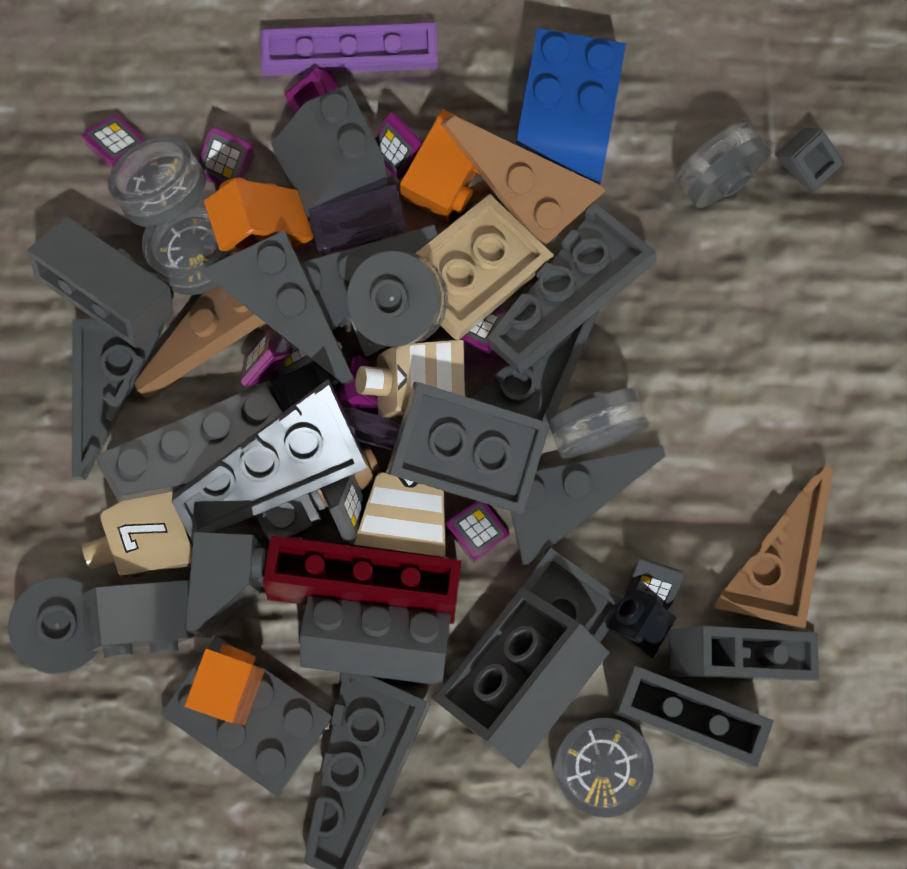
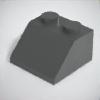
(330, 151)
(222, 579)

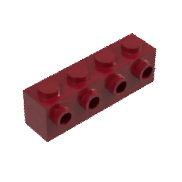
(360, 575)

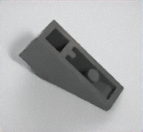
(742, 654)

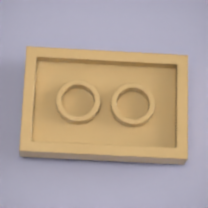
(483, 263)

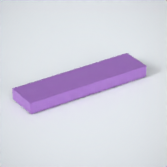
(349, 48)

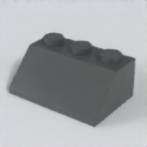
(522, 676)

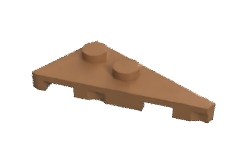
(530, 187)
(205, 331)
(781, 571)

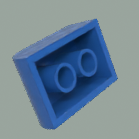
(571, 100)

